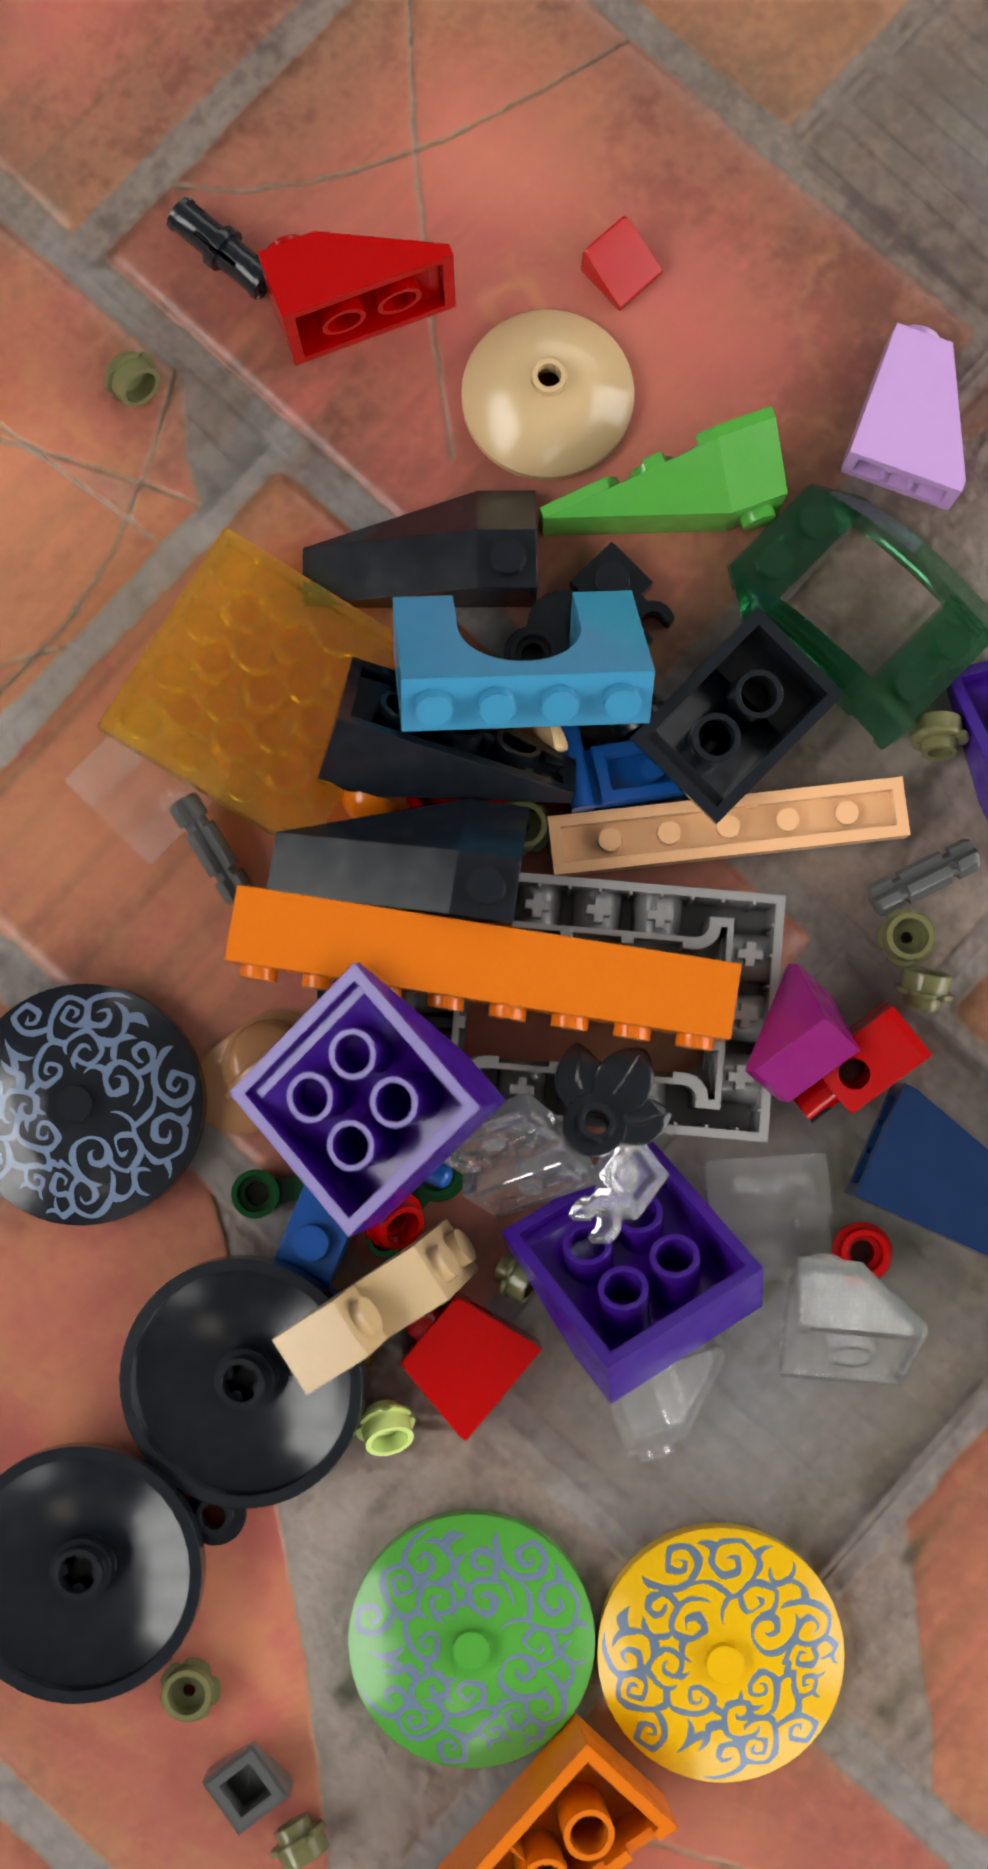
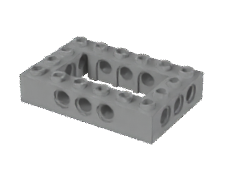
(666, 919)

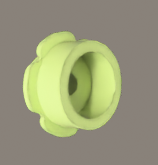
(386, 1428)

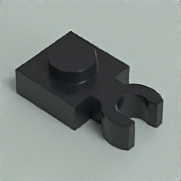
(616, 572)

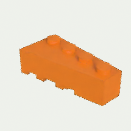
(568, 1811)

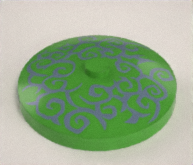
(471, 1639)

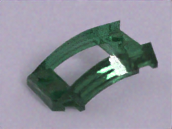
(921, 666)

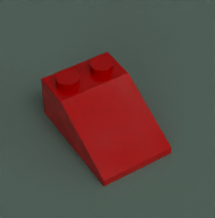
(352, 287)

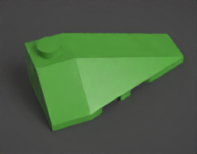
(714, 487)

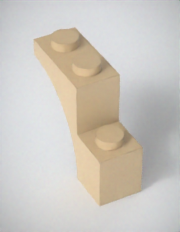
(377, 1306)

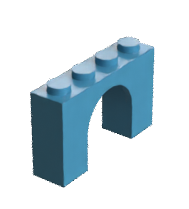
(454, 687)

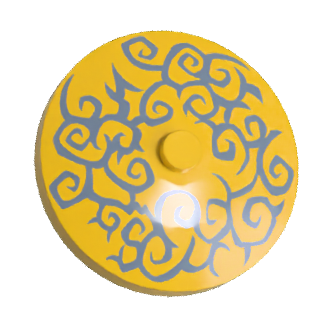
(719, 1652)

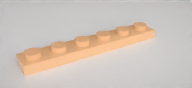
(754, 826)

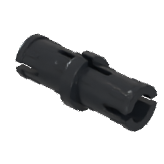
(219, 244)

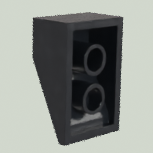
(736, 715)

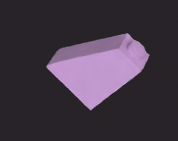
(911, 421)

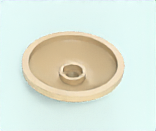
(543, 428)

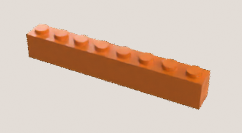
(485, 965)

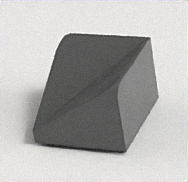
(247, 1785)

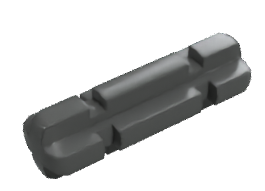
(209, 846)
(924, 877)

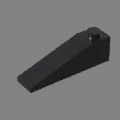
(464, 547)
(377, 758)
(427, 859)

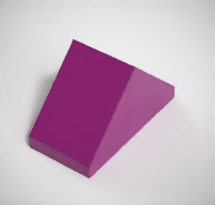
(800, 1037)

